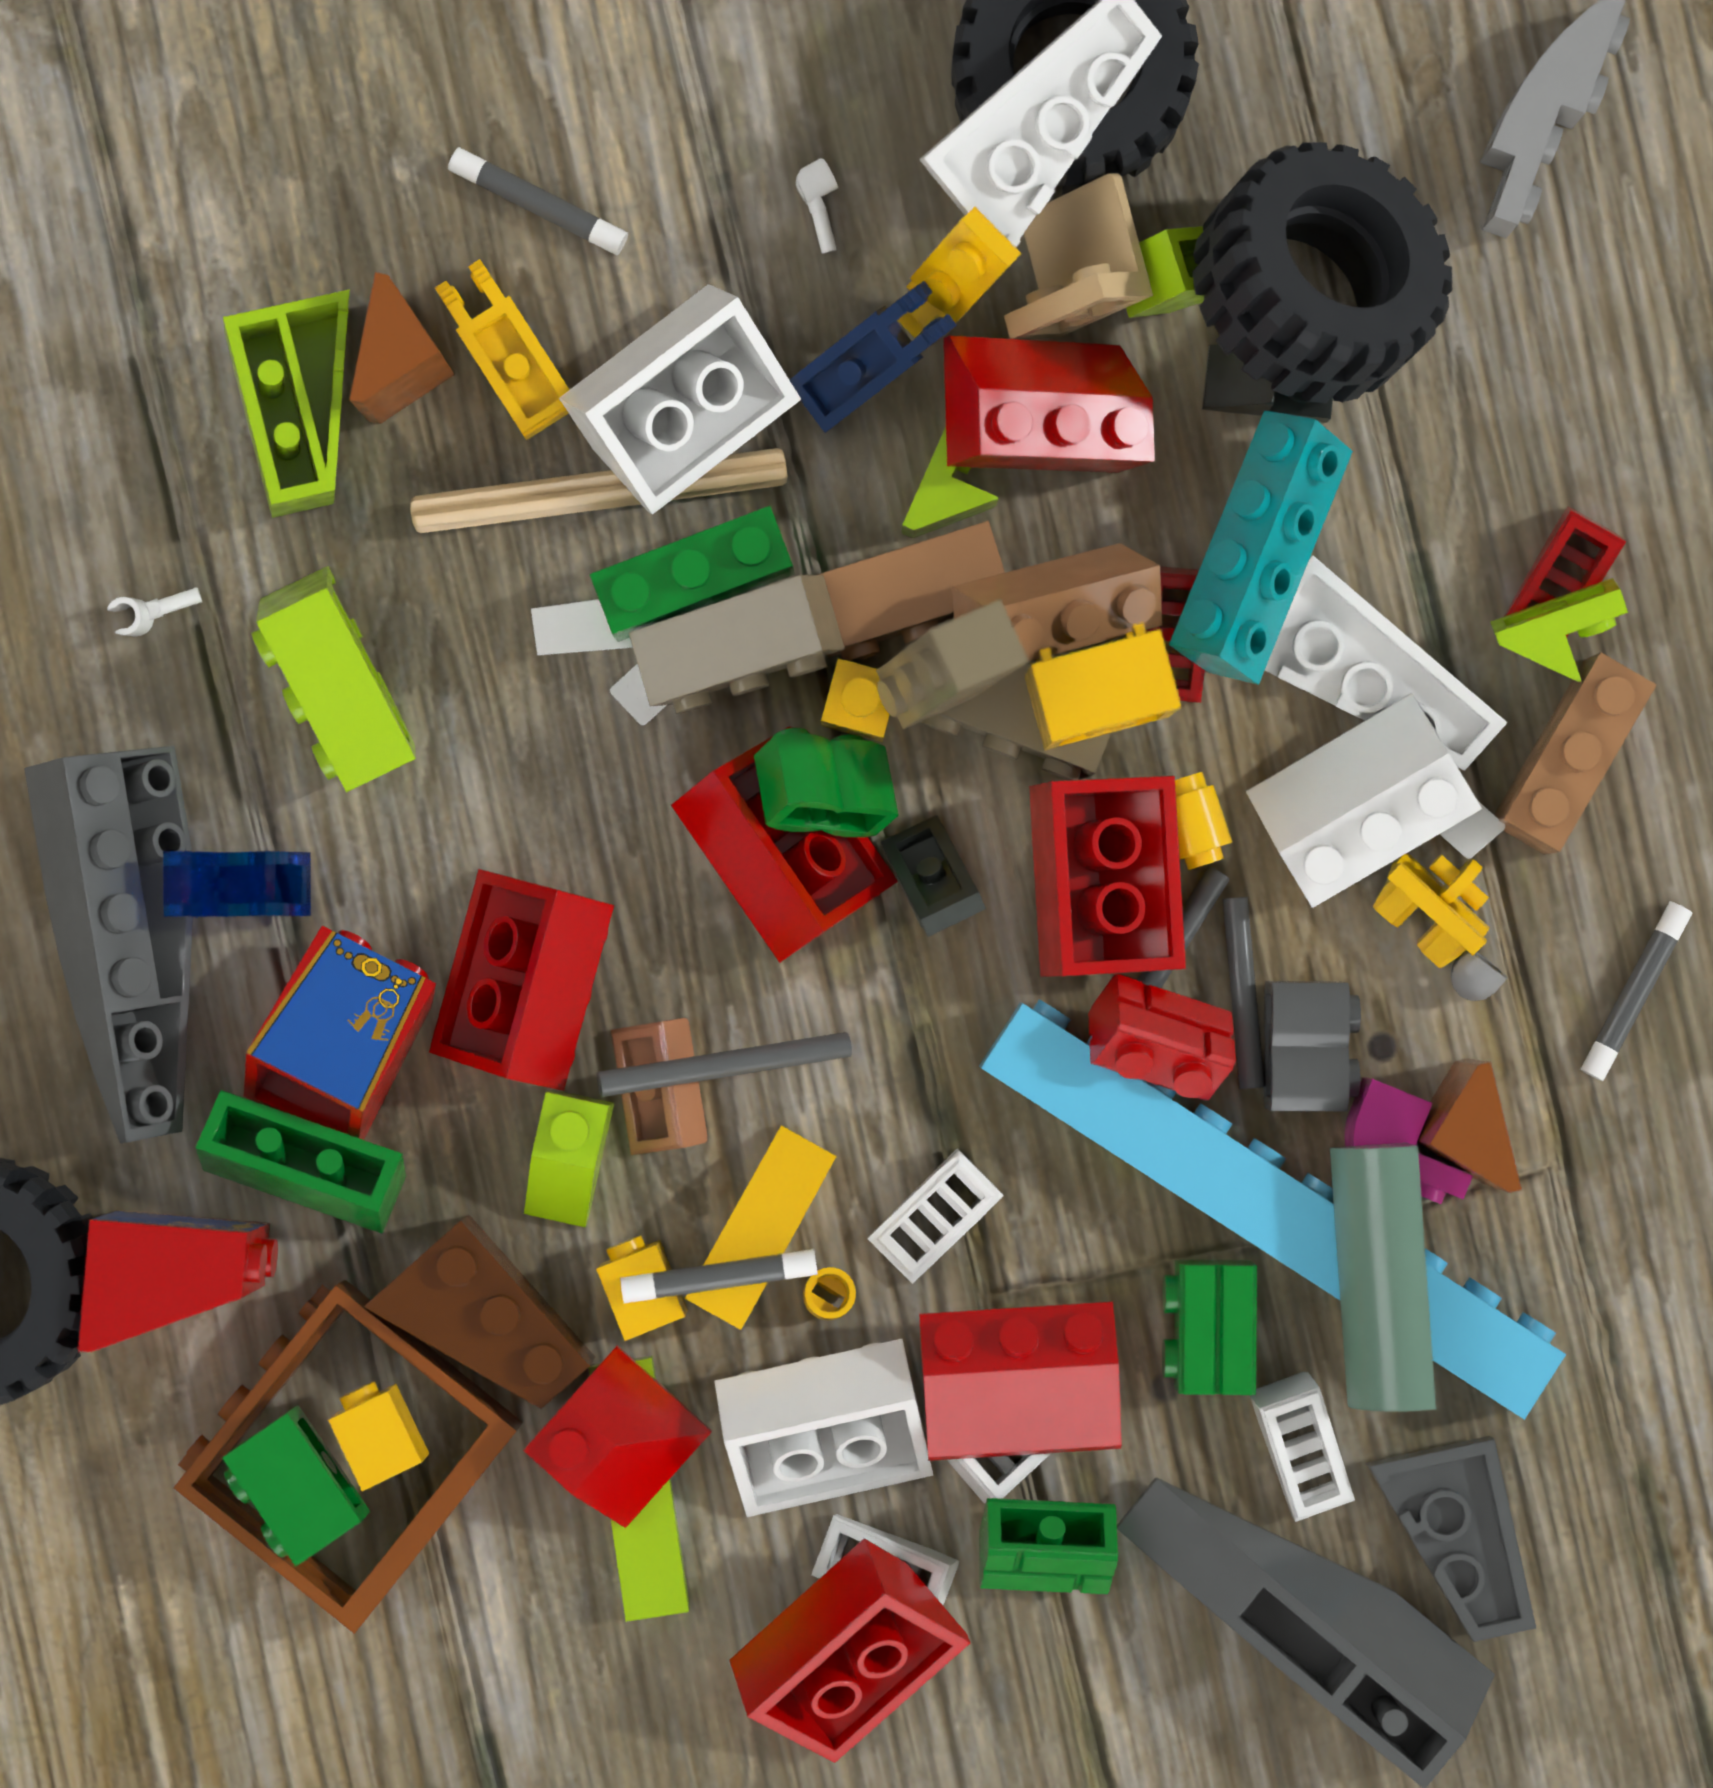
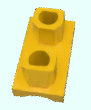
(1455, 924)

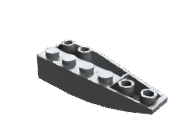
(123, 962)
(1322, 1626)

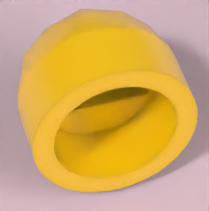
(835, 1282)

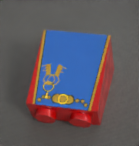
(338, 1034)
(166, 1268)

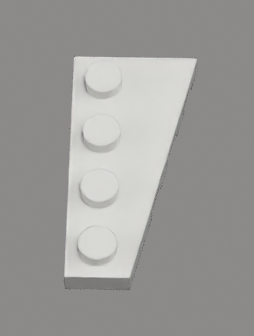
(1042, 118)
(1364, 663)

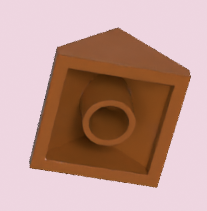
(395, 356)
(1470, 1126)

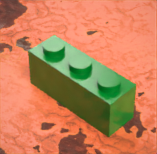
(693, 572)
(301, 1161)

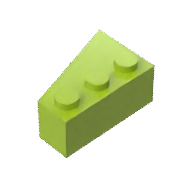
(291, 392)
(332, 681)

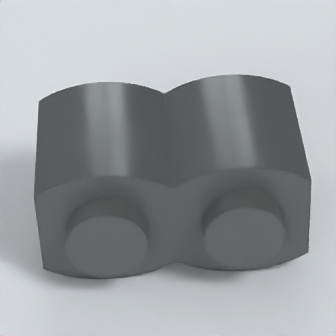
(1308, 1045)

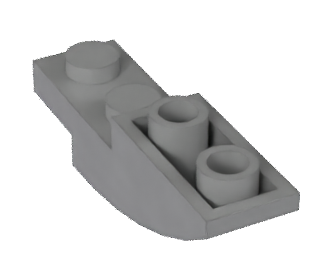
(1556, 91)

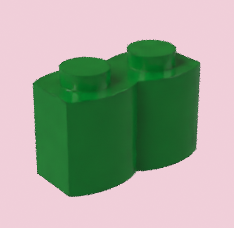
(825, 784)

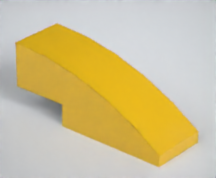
(765, 1218)

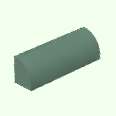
(1382, 1277)

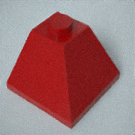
(617, 1439)

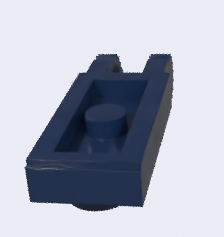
(866, 360)

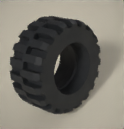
(1128, 132)
(1362, 224)
(55, 1248)

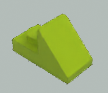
(943, 498)
(1542, 629)

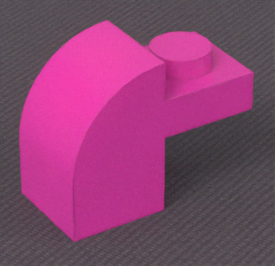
(1393, 1116)

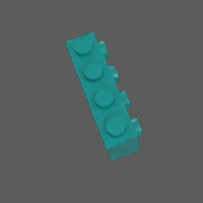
(1261, 546)

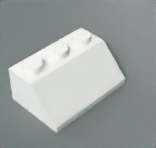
(681, 397)
(1363, 800)
(823, 1427)

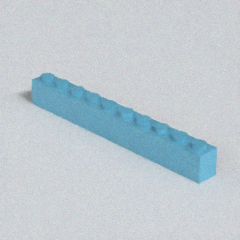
(1255, 1197)

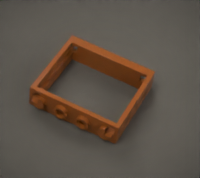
(245, 1406)

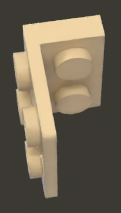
(1082, 261)

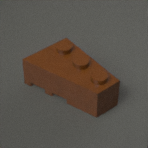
(484, 1315)

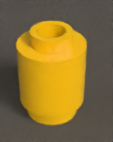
(1199, 822)

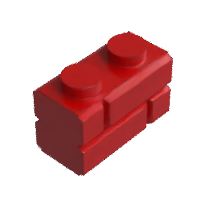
(1161, 1037)

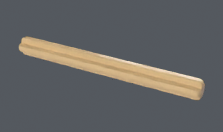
(582, 493)

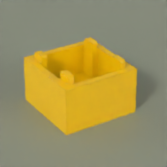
(1102, 688)

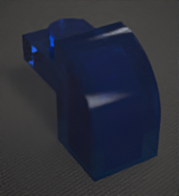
(236, 884)

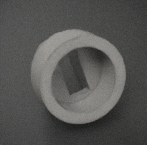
(1475, 977)

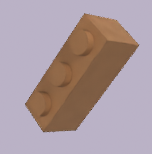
(907, 588)
(1071, 598)
(1573, 753)

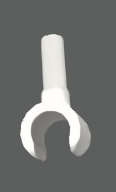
(812, 184)
(148, 611)

